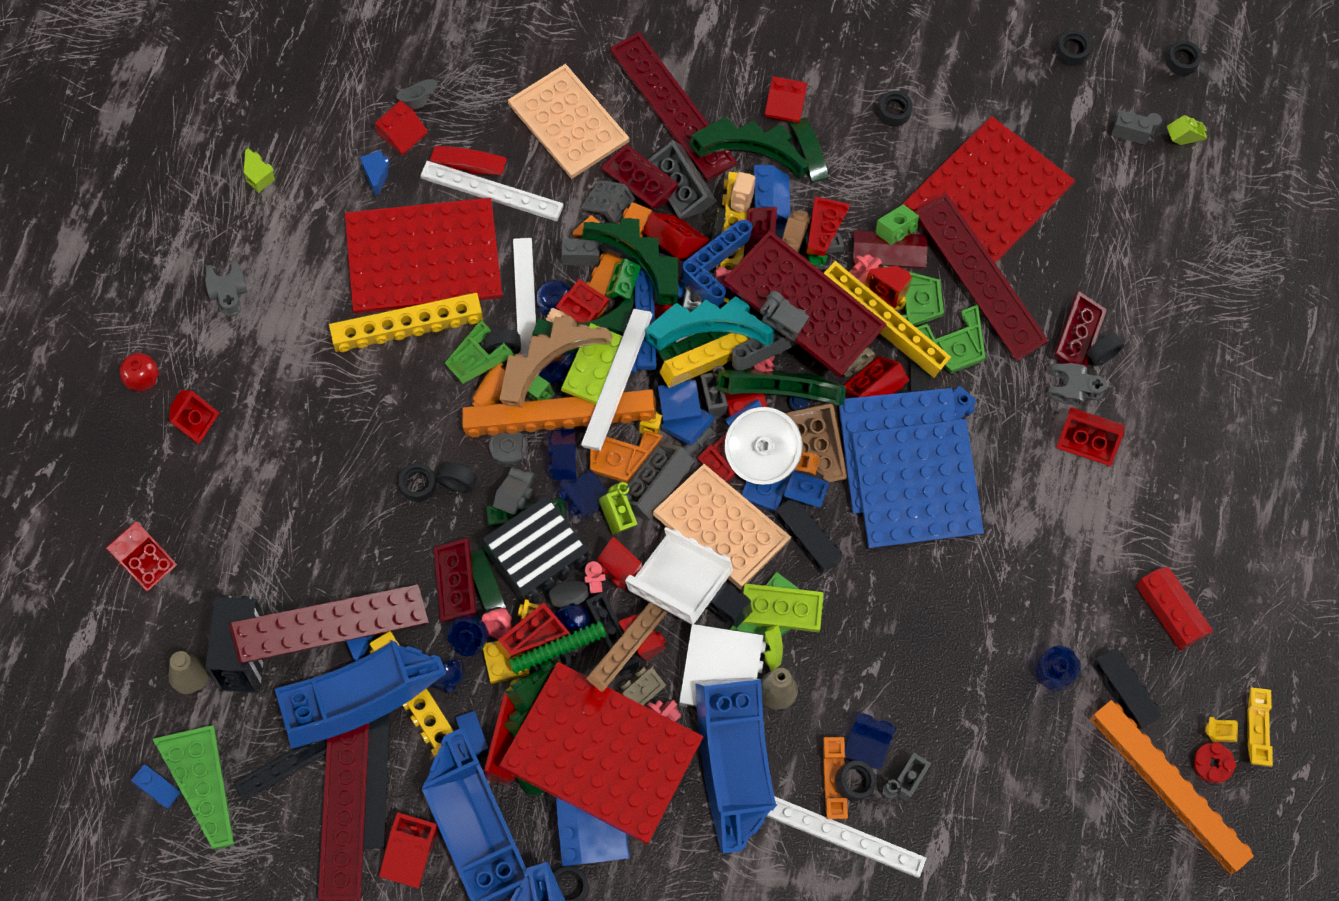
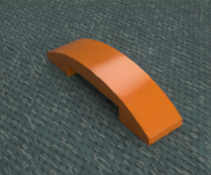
(833, 759)

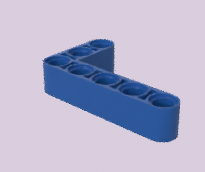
(700, 270)

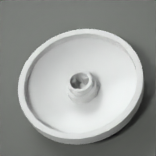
(763, 445)

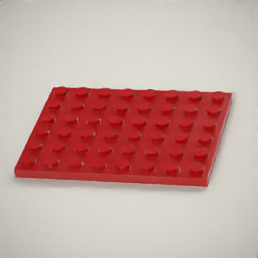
(996, 186)
(422, 254)
(601, 753)

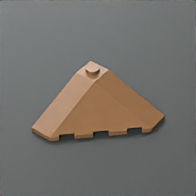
(823, 437)

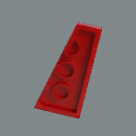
(824, 224)

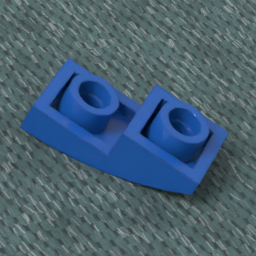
(473, 731)

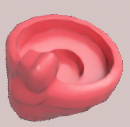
(497, 622)

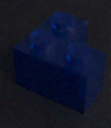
(563, 451)

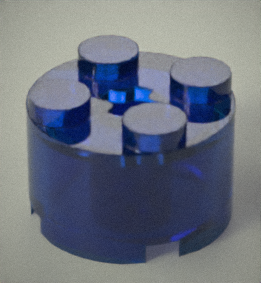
(1068, 666)

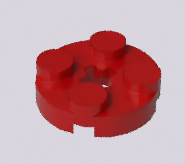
(1216, 752)

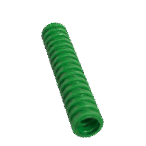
(558, 647)

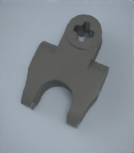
(226, 288)
(1078, 384)

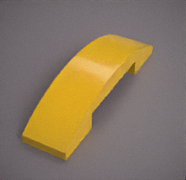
(1258, 727)

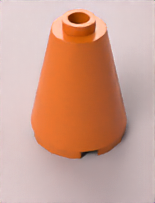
(490, 387)

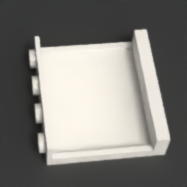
(681, 576)
(719, 656)

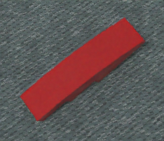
(466, 159)

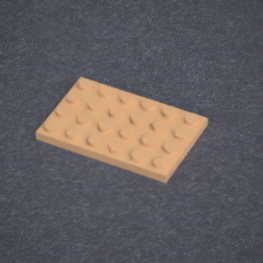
(568, 121)
(724, 521)

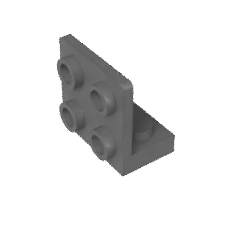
(609, 199)

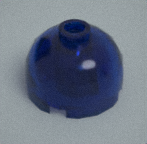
(550, 295)
(573, 617)
(468, 635)
(454, 675)

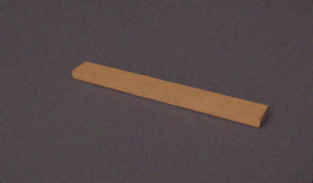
(626, 646)

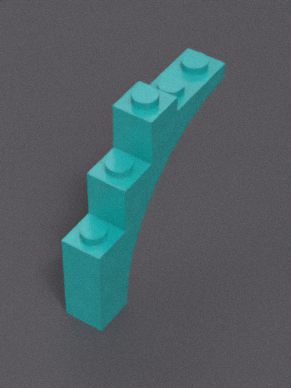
(707, 317)

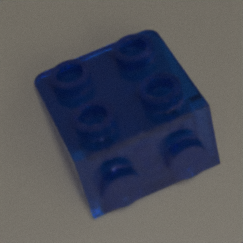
(558, 371)
(583, 494)
(869, 740)

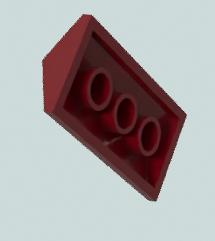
(640, 176)
(762, 222)
(907, 253)
(1080, 330)
(455, 580)

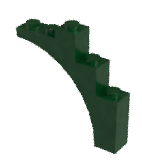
(750, 137)
(644, 250)
(614, 321)
(782, 383)
(523, 696)

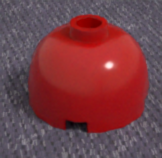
(139, 372)

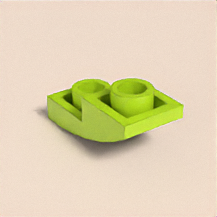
(773, 655)

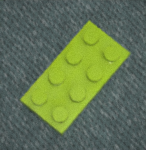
(591, 369)
(784, 607)

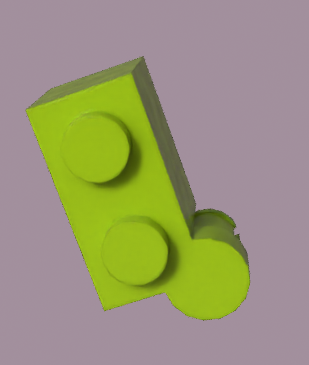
(617, 509)

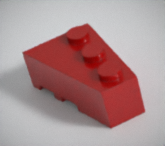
(534, 630)

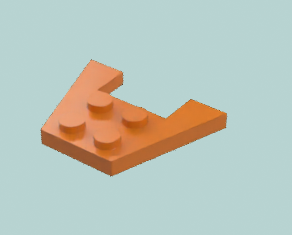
(621, 459)

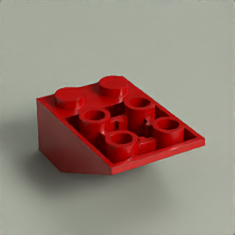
(140, 555)
(408, 850)

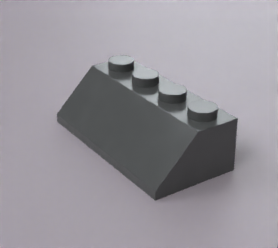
(692, 193)
(657, 478)

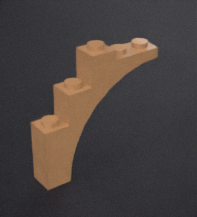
(796, 229)
(564, 337)

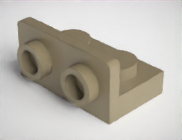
(642, 686)

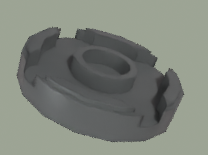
(508, 447)
(568, 593)

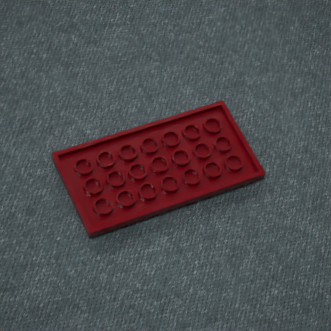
(837, 323)

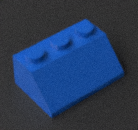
(772, 190)

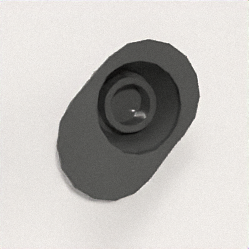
(418, 94)

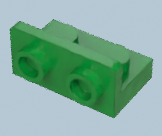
(623, 279)

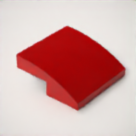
(582, 302)
(716, 460)

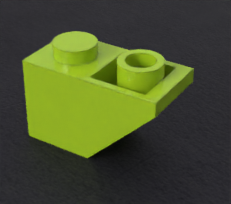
(1187, 130)
(256, 171)

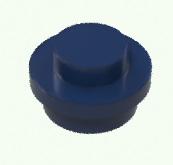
(798, 403)

